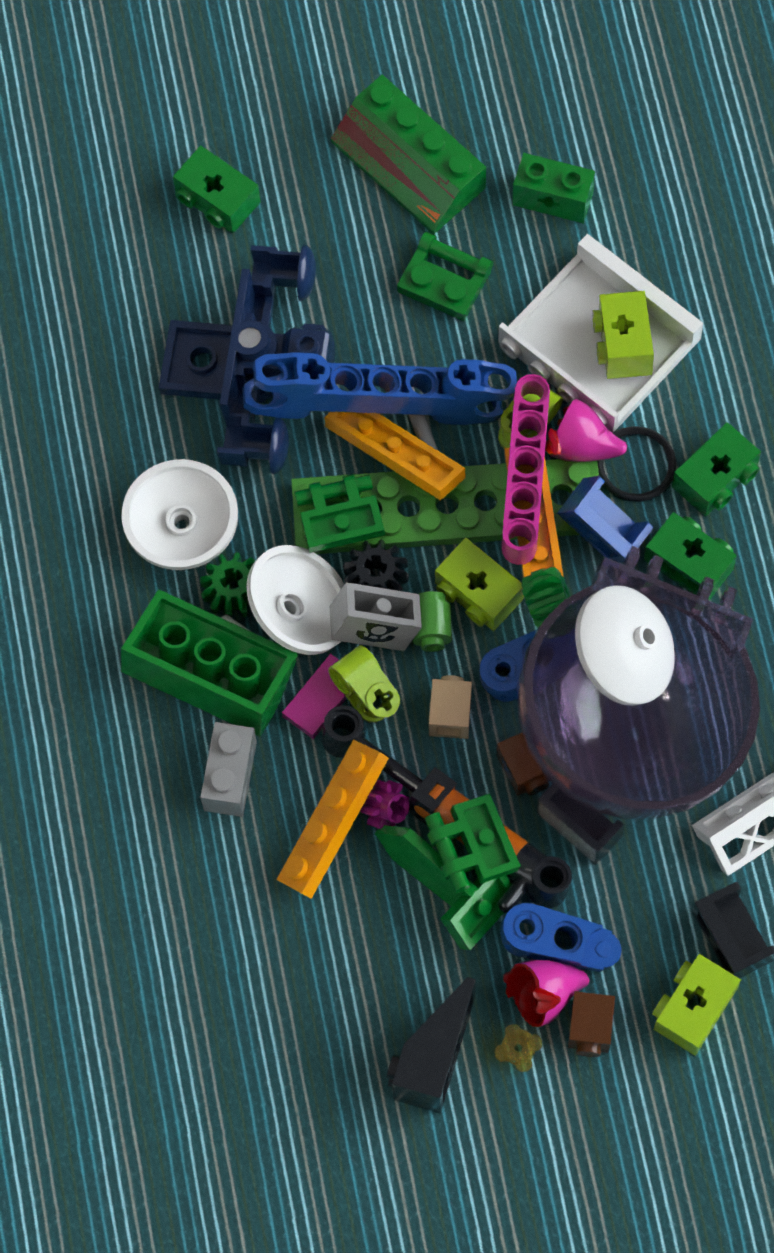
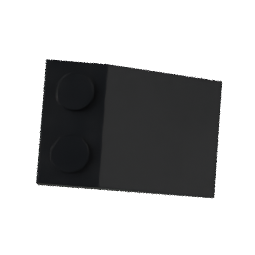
(430, 1055)

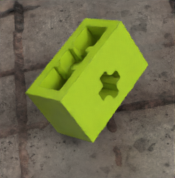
(624, 334)
(472, 566)
(687, 1026)

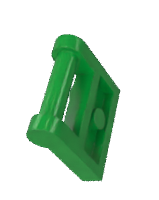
(441, 287)

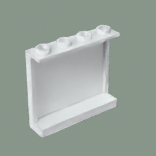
(559, 340)

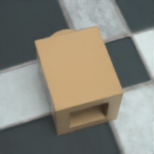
(450, 707)

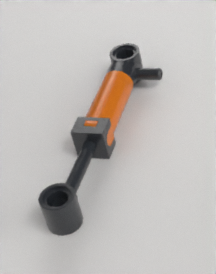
(439, 794)

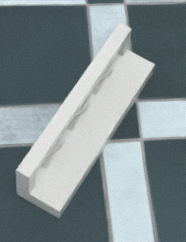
(736, 817)

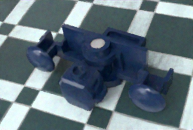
(236, 349)

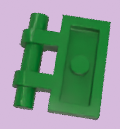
(342, 522)
(483, 838)

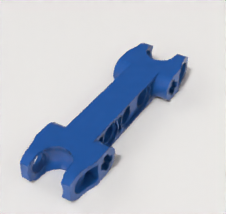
(311, 382)

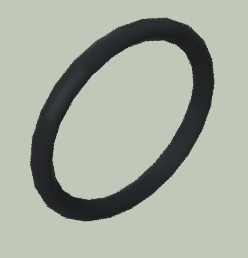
(658, 490)

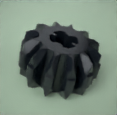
(377, 558)

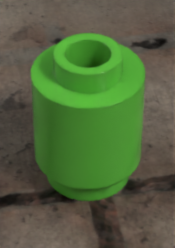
(435, 621)

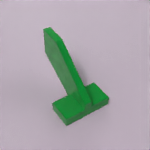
(471, 910)

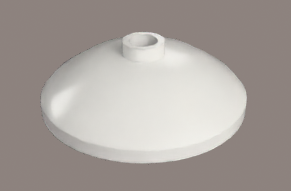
(176, 493)
(292, 598)
(624, 645)

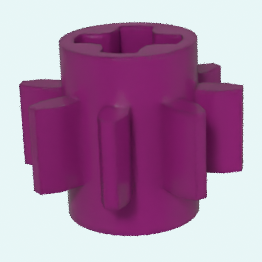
(385, 804)

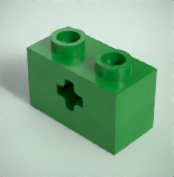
(553, 188)
(230, 195)
(724, 451)
(682, 537)

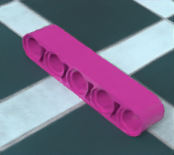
(521, 485)

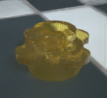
(516, 1036)

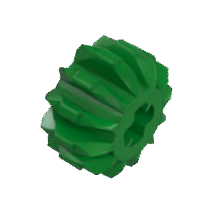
(216, 585)
(544, 592)

